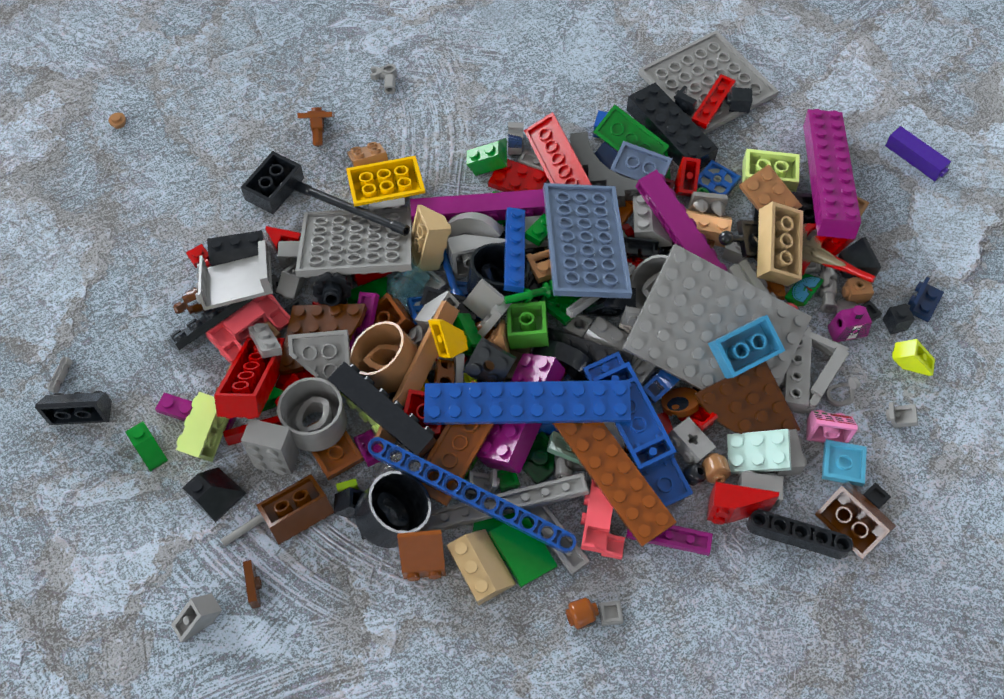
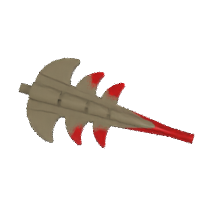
(814, 253)

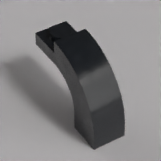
(568, 356)

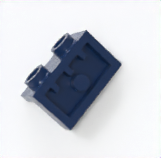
(925, 301)

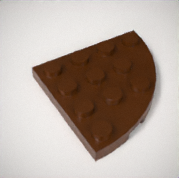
(319, 319)
(748, 402)

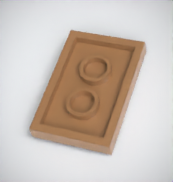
(768, 187)

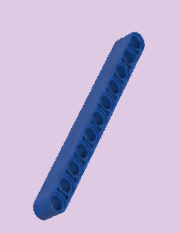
(464, 486)

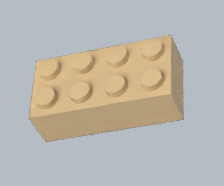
(780, 244)

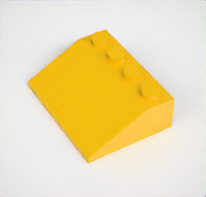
(385, 181)

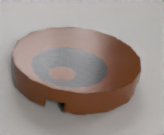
(680, 402)

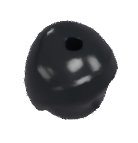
(694, 474)

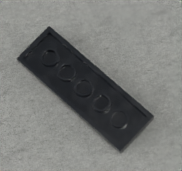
(210, 318)

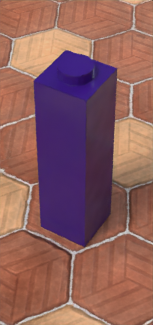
(918, 154)

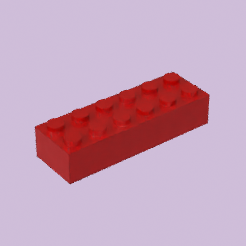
(247, 383)

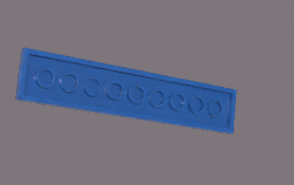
(527, 402)

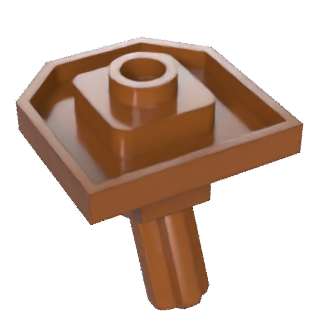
(317, 123)

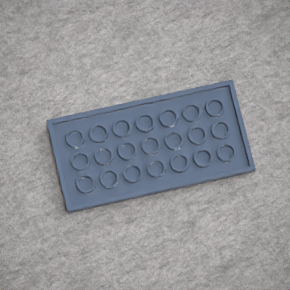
(586, 241)

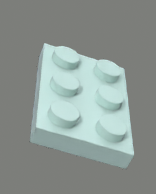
(759, 451)

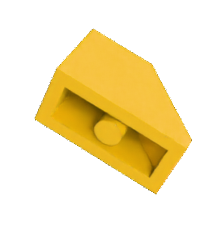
(447, 338)

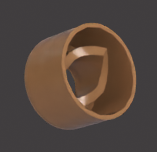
(383, 354)

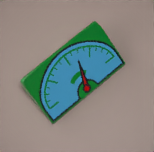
(803, 290)

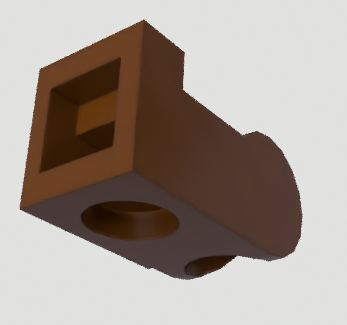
(444, 371)

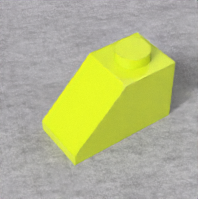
(913, 357)

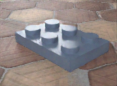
(638, 162)

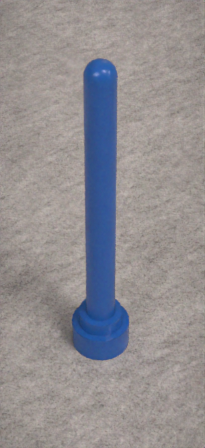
(450, 276)

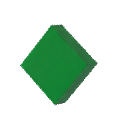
(507, 480)

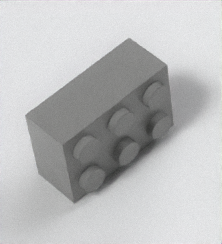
(270, 446)

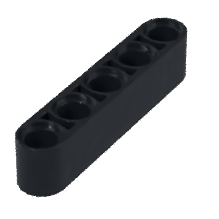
(808, 531)

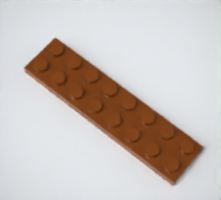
(618, 479)

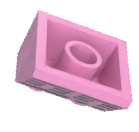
(830, 427)

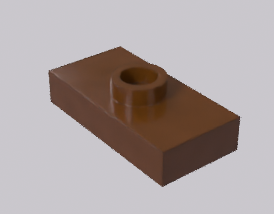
(253, 584)

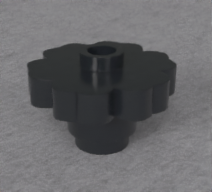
(332, 289)

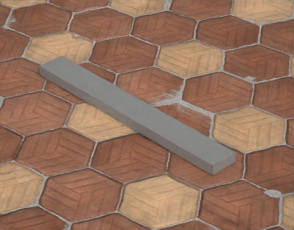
(525, 498)

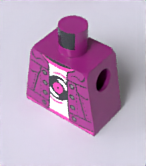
(850, 324)

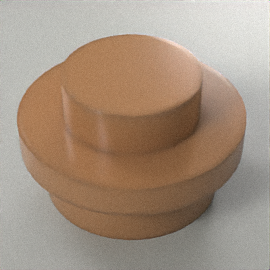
(117, 120)

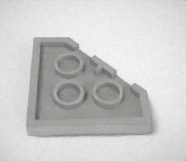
(320, 351)

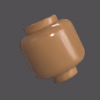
(716, 468)

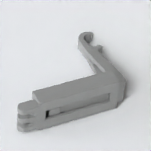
(837, 357)

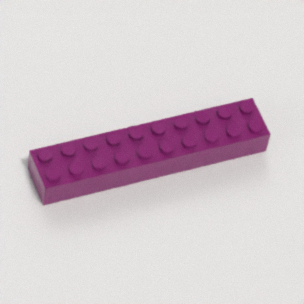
(831, 175)

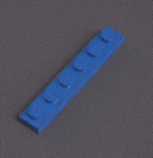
(514, 250)

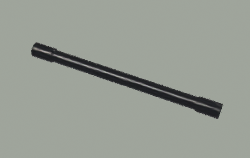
(395, 226)

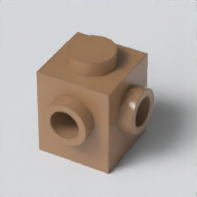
(857, 290)

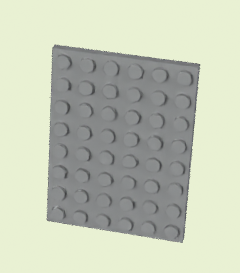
(698, 304)

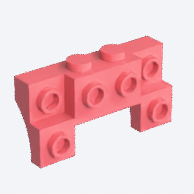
(234, 329)
(597, 526)

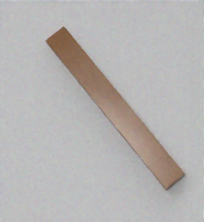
(420, 364)

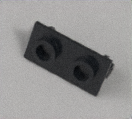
(645, 246)

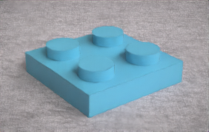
(844, 462)

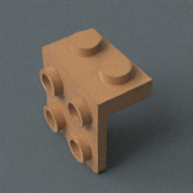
(367, 155)

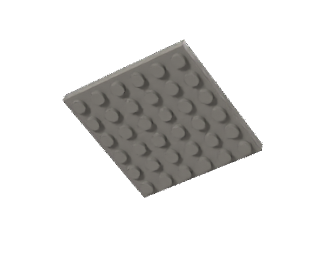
(700, 66)
(353, 244)

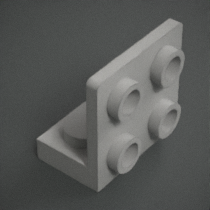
(486, 304)

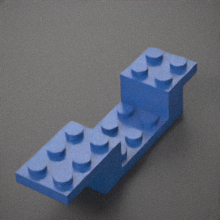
(645, 435)

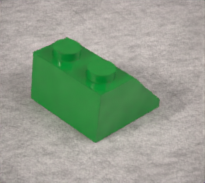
(487, 157)

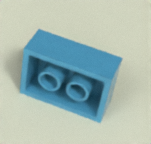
(746, 347)

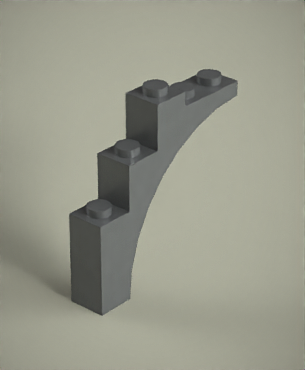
(599, 173)

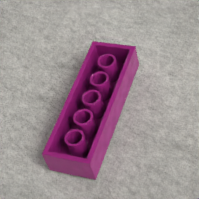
(510, 443)

